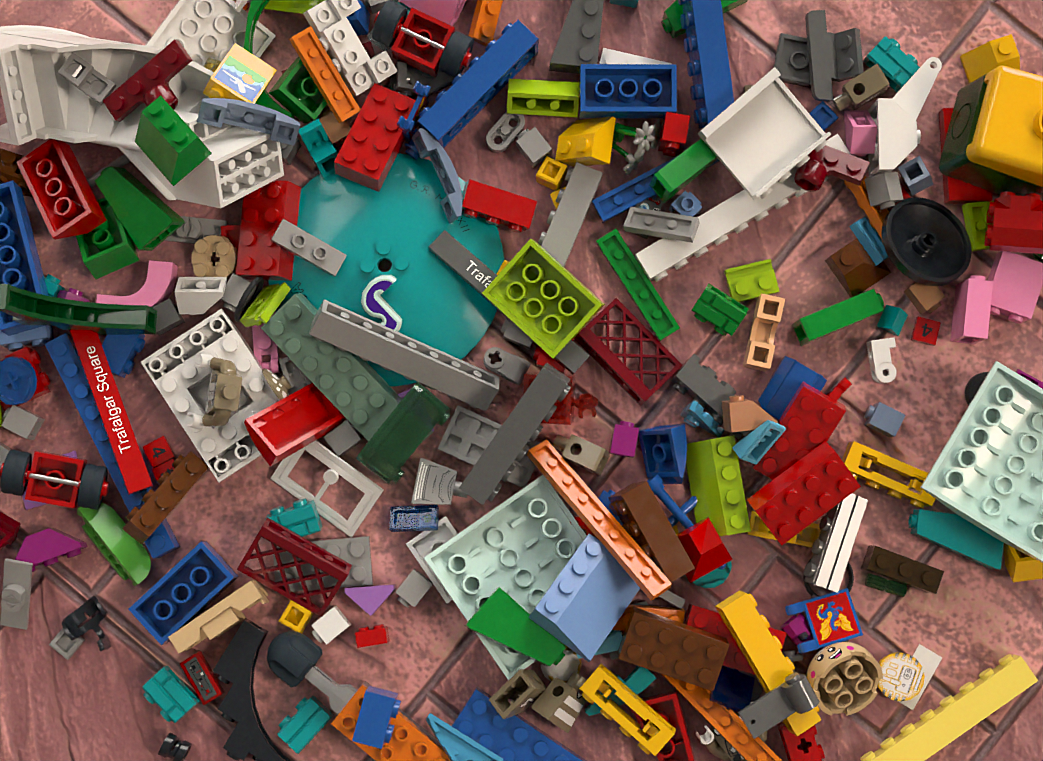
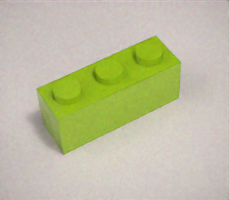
(543, 97)

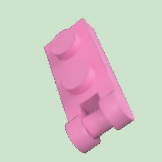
(263, 346)

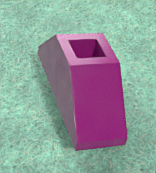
(48, 546)

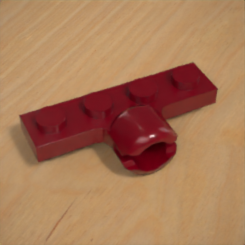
(149, 82)
(830, 162)

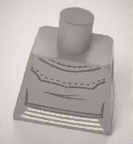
(435, 484)

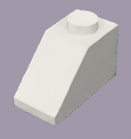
(198, 294)

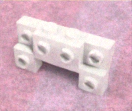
(344, 46)

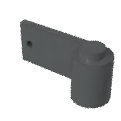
(778, 704)

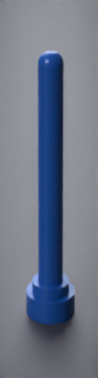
(656, 485)

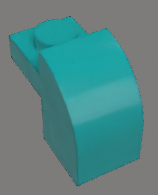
(319, 147)

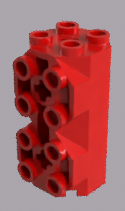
(1015, 223)

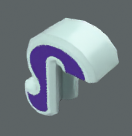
(377, 306)

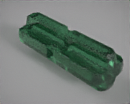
(889, 586)

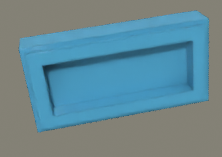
(870, 240)

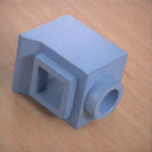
(686, 205)

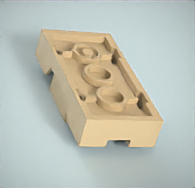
(219, 617)

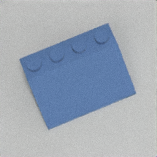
(586, 599)

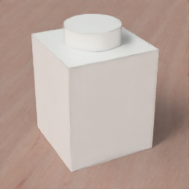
(330, 625)

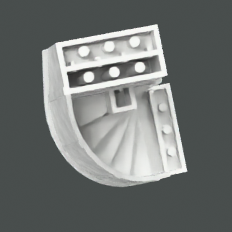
(48, 106)

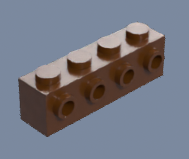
(167, 495)

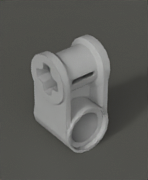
(510, 367)

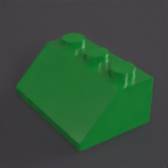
(169, 141)

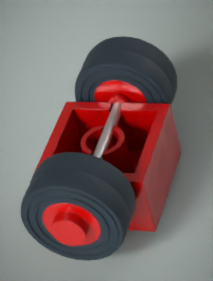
(422, 40)
(54, 479)

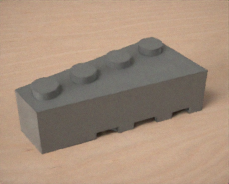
(579, 37)
(702, 385)

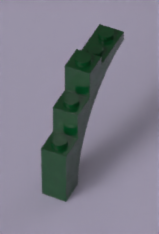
(67, 314)

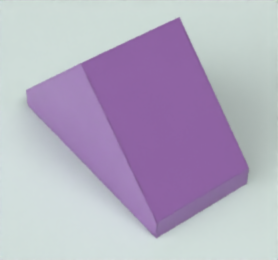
(370, 597)

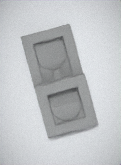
(86, 78)

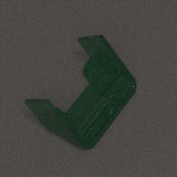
(403, 433)

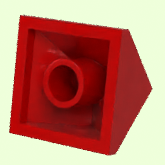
(703, 548)

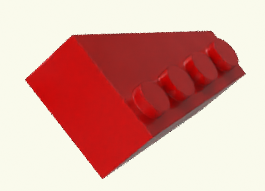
(669, 707)

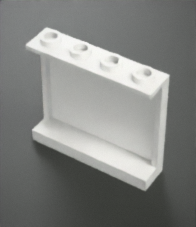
(764, 135)

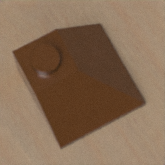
(856, 268)

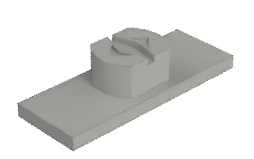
(196, 229)
(16, 593)

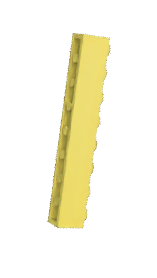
(957, 713)

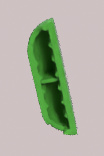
(115, 544)

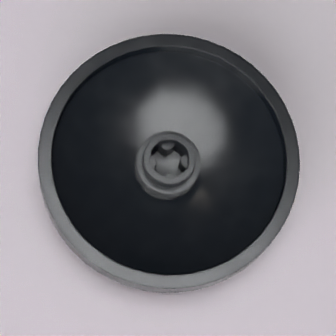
(926, 242)

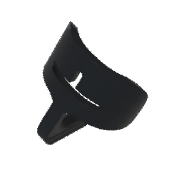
(73, 620)

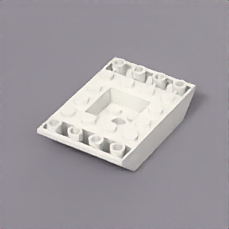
(187, 387)

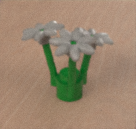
(642, 137)

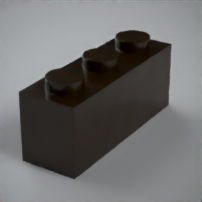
(902, 569)

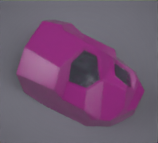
(797, 629)

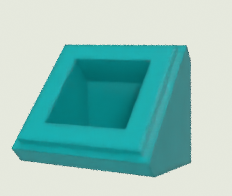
(892, 319)

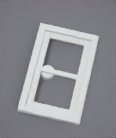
(338, 466)

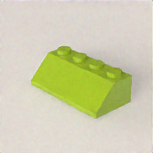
(718, 485)

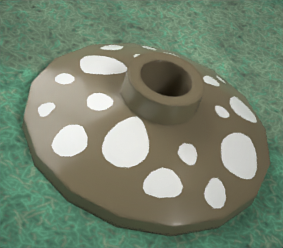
(279, 385)

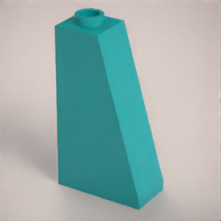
(957, 536)

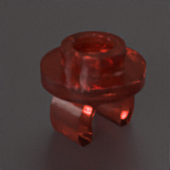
(584, 402)

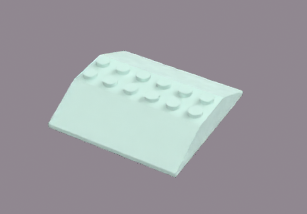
(995, 462)
(512, 548)

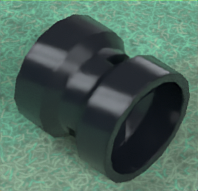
(180, 751)

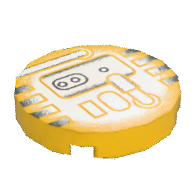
(901, 676)

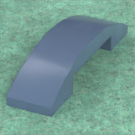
(249, 116)
(429, 146)

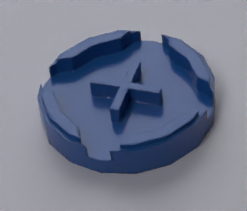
(17, 381)

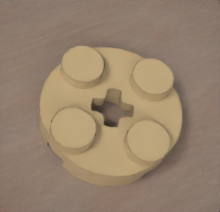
(206, 248)

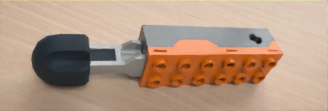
(295, 658)

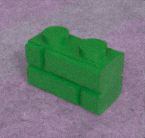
(719, 310)

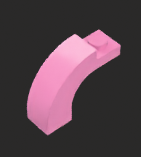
(157, 288)

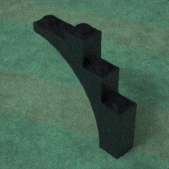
(239, 704)

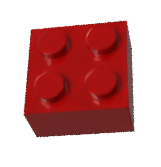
(370, 637)

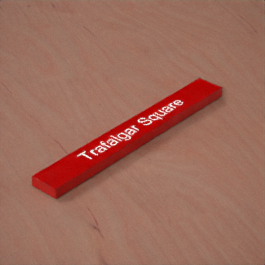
(111, 410)

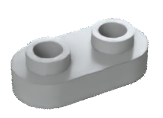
(505, 132)

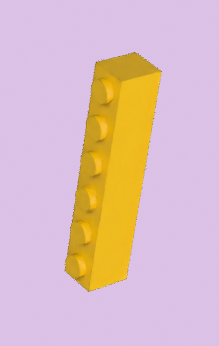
(762, 652)

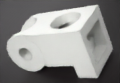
(880, 360)

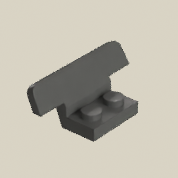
(831, 55)

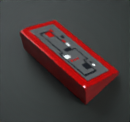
(202, 677)

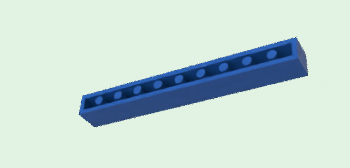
(70, 369)

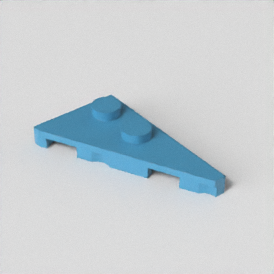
(694, 416)
(457, 745)

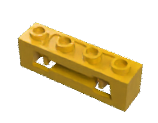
(853, 459)
(628, 724)

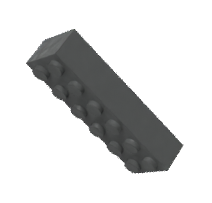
(511, 439)

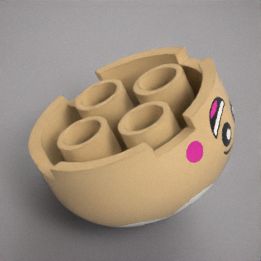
(844, 678)

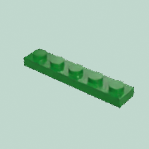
(637, 284)

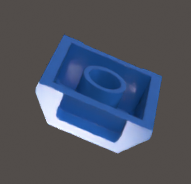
(785, 384)
(665, 452)

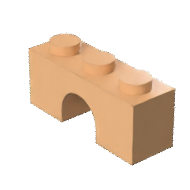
(762, 332)

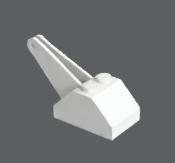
(897, 118)

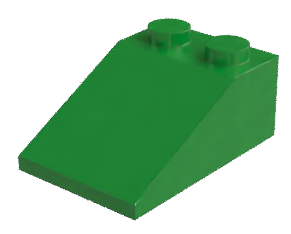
(299, 93)
(108, 245)

